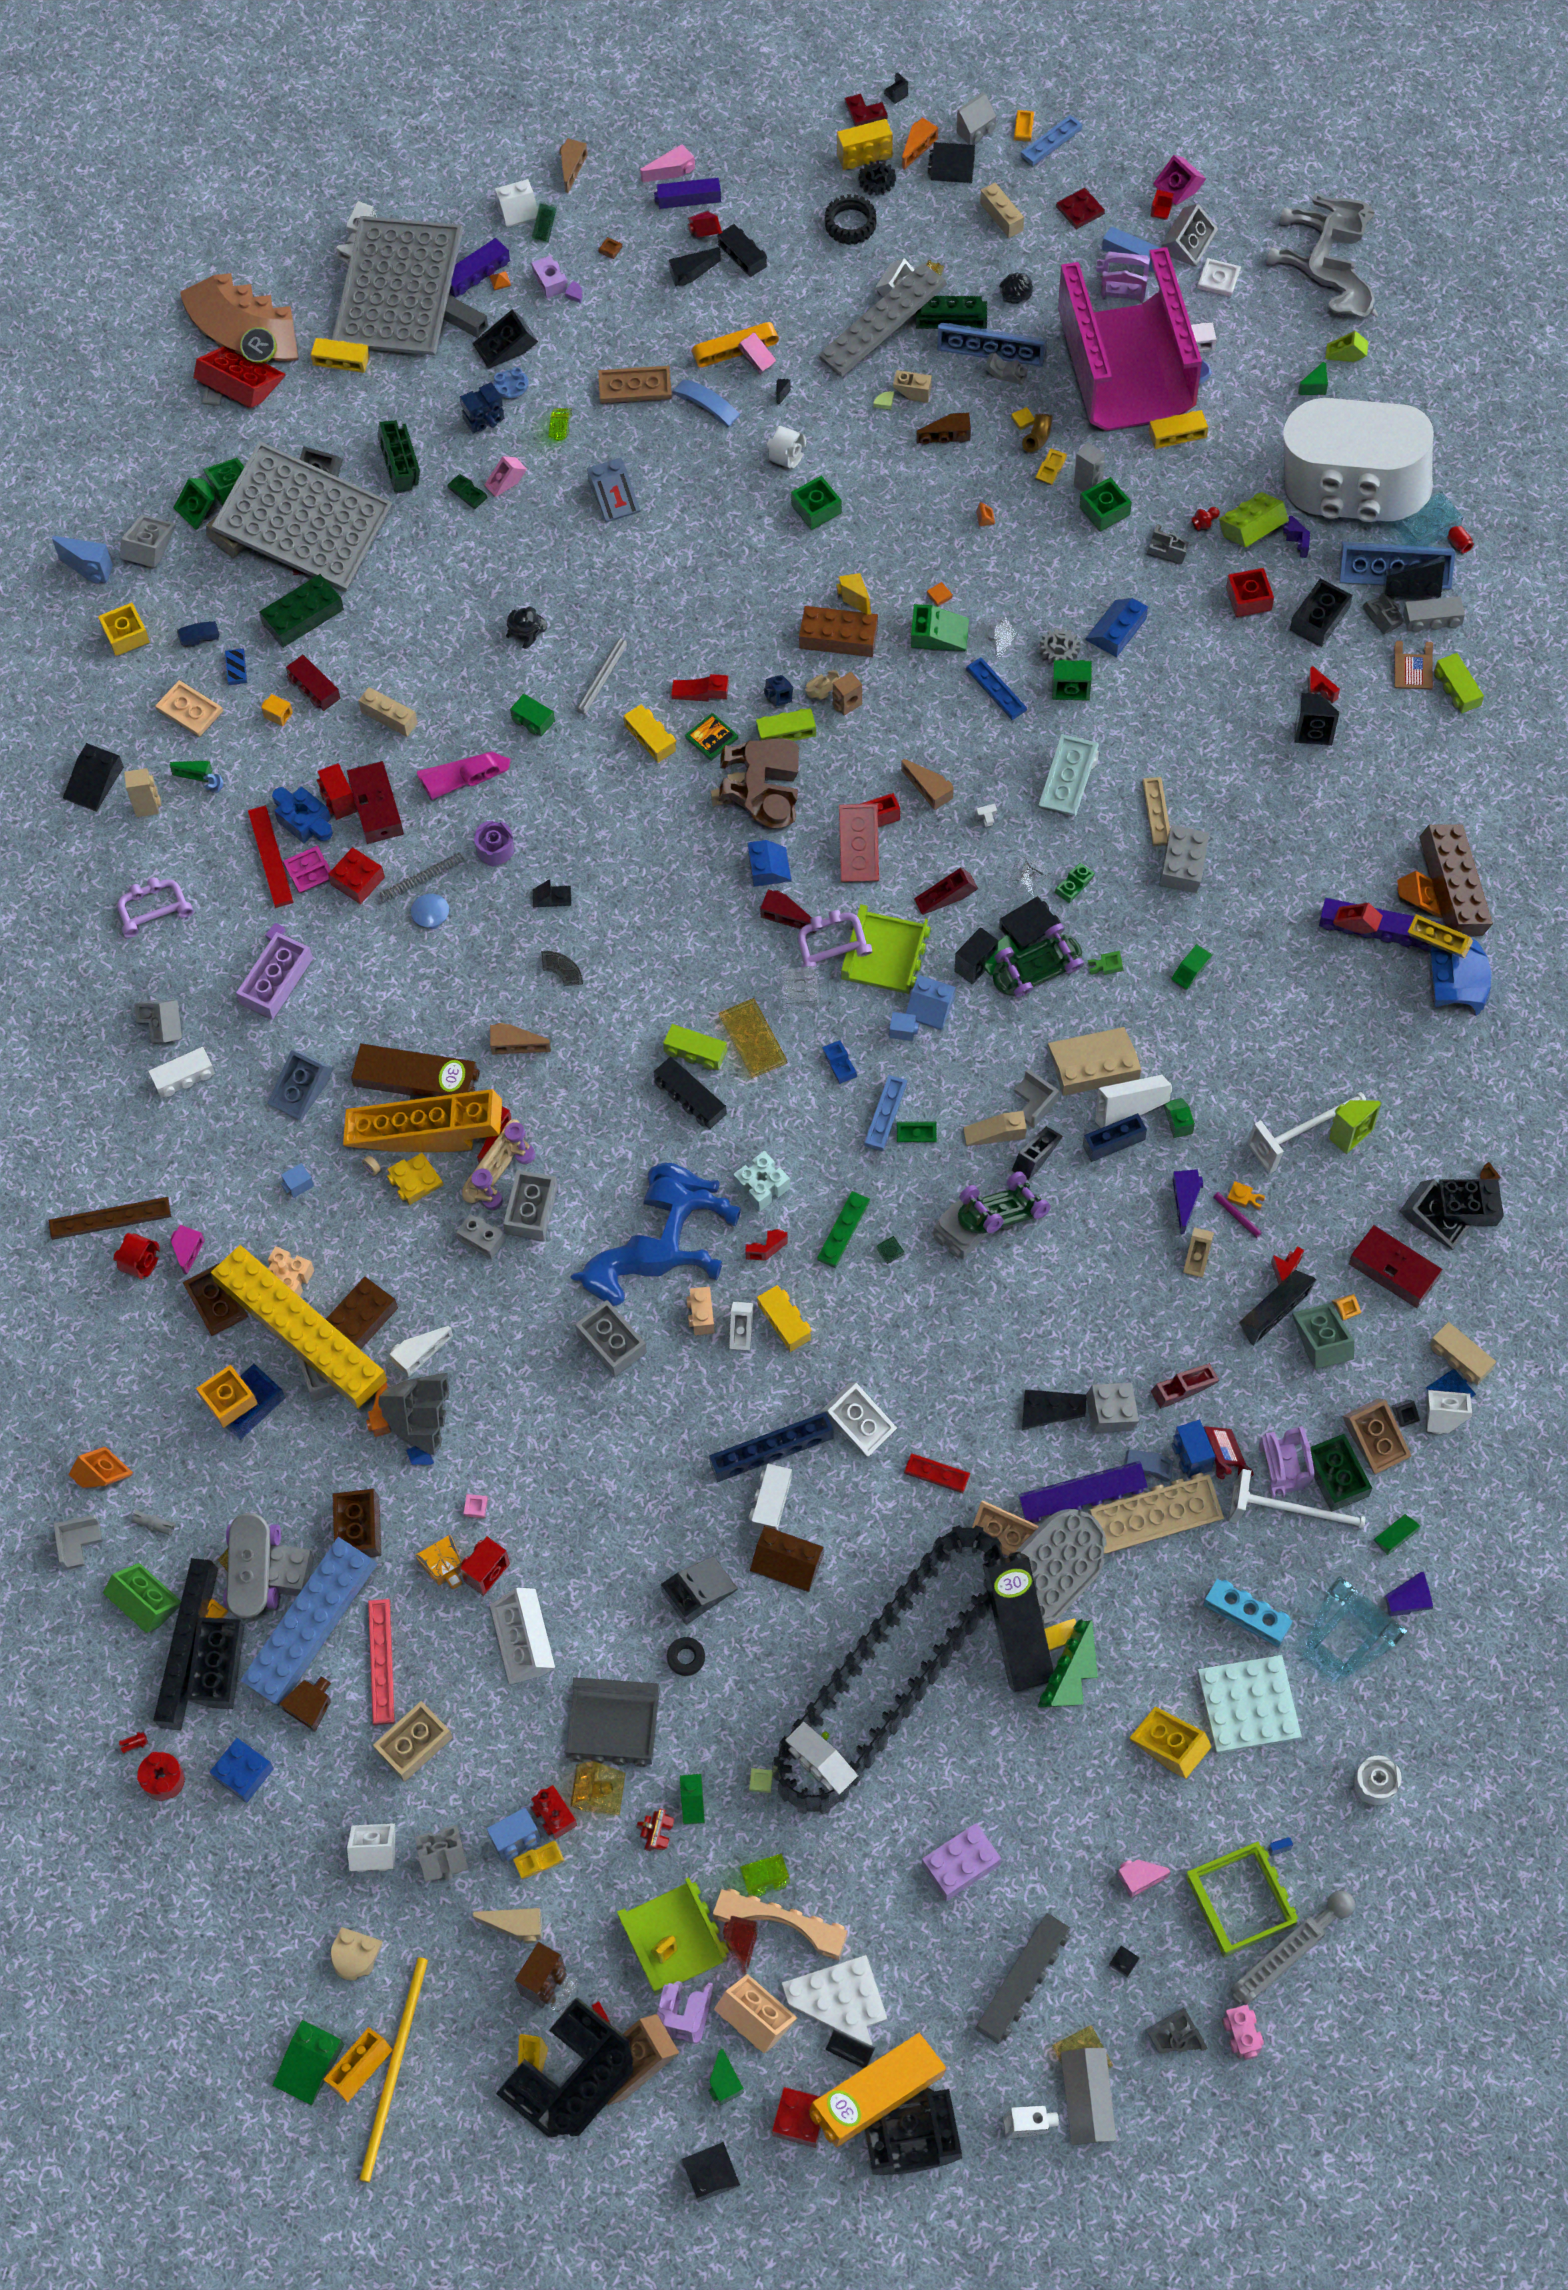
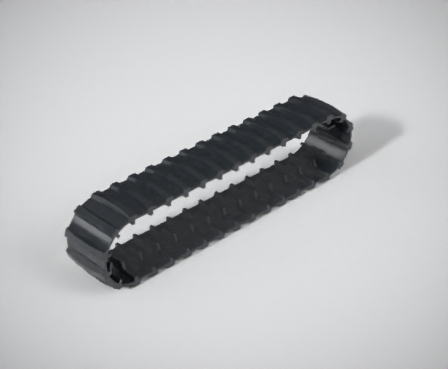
(956, 1539)

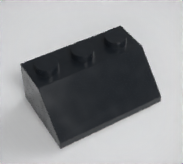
(1315, 720)

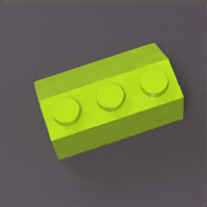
(1353, 1123)

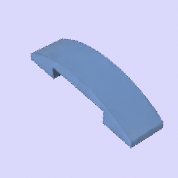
(708, 400)

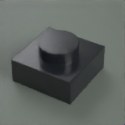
(1124, 1961)

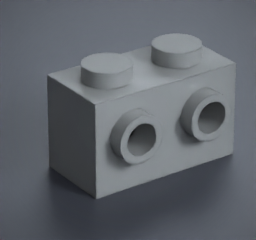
(481, 1236)

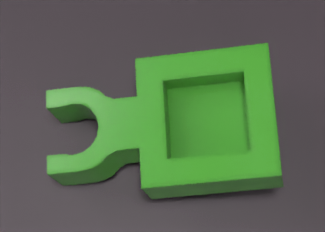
(1109, 963)

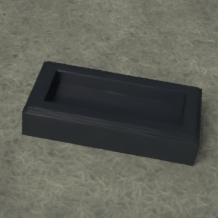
(850, 2048)

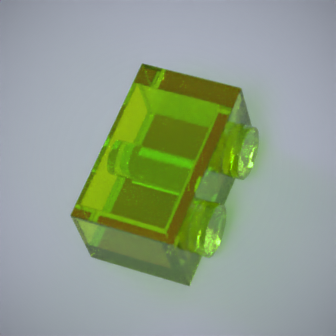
(765, 1875)

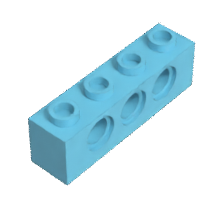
(1253, 1623)

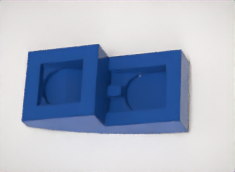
(839, 1062)

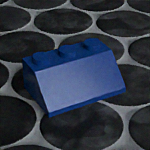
(1118, 625)

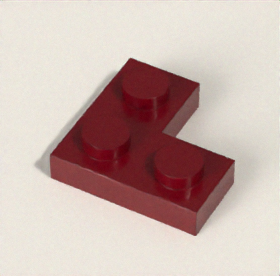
(864, 114)

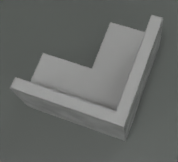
(162, 1019)
(1039, 1095)
(72, 1536)

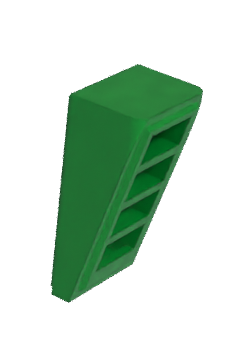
(191, 769)

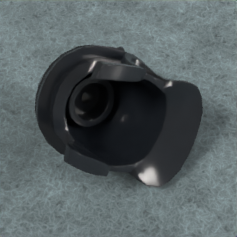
(525, 623)

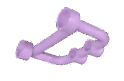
(154, 886)
(834, 918)

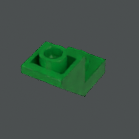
(1191, 966)

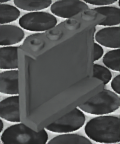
(612, 1721)

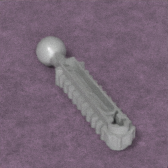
(1291, 1949)

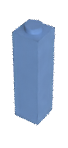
(1122, 242)

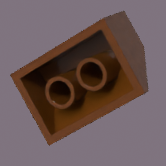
(358, 1520)
(787, 1559)

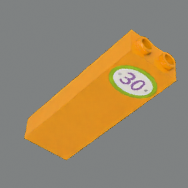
(877, 2090)

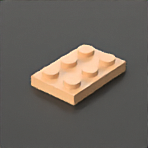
(189, 708)

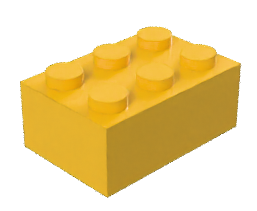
(864, 144)

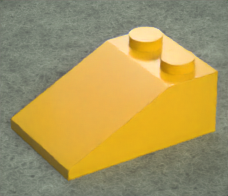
(1171, 1741)

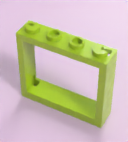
(1206, 1907)

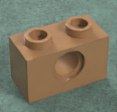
(847, 693)

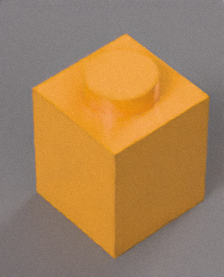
(276, 710)

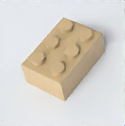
(412, 1741)

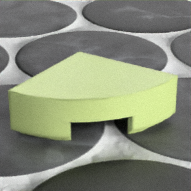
(884, 400)

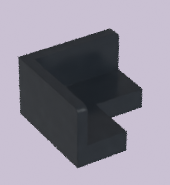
(974, 954)

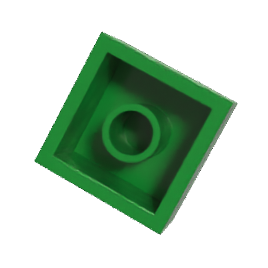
(816, 502)
(1105, 504)
(1071, 680)

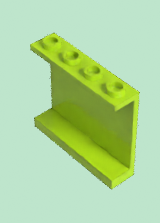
(684, 1917)

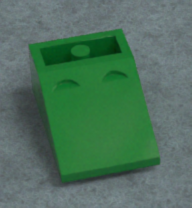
(938, 629)

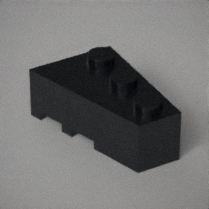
(1418, 579)

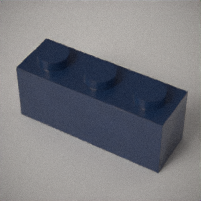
(1114, 1137)

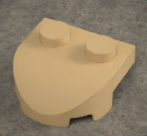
(354, 1954)

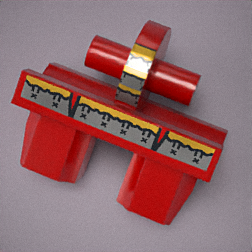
(658, 1821)

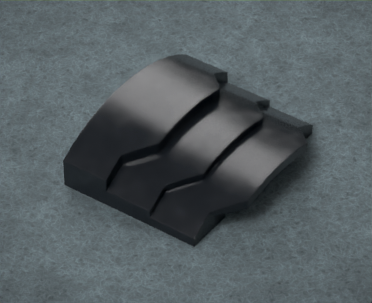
(915, 2135)

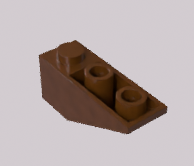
(947, 429)

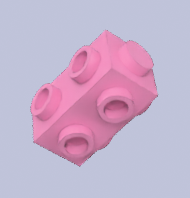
(1245, 2038)

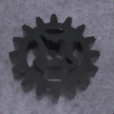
(877, 177)

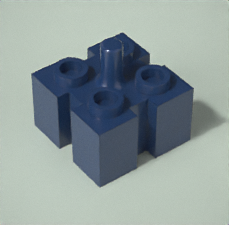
(482, 408)

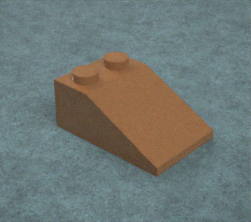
(1377, 1435)

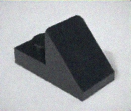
(551, 896)

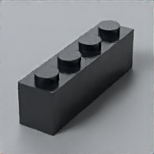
(690, 1093)

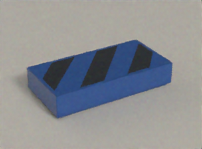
(236, 666)

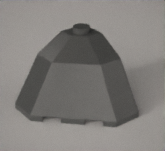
(416, 1410)

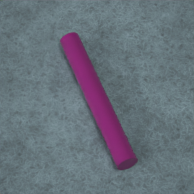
(1237, 1214)

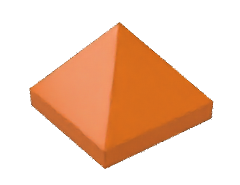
(500, 280)

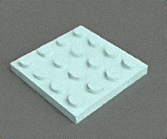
(1249, 1704)

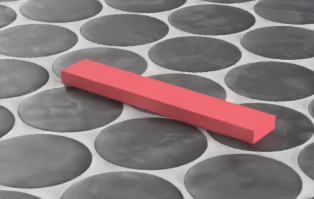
(381, 1662)

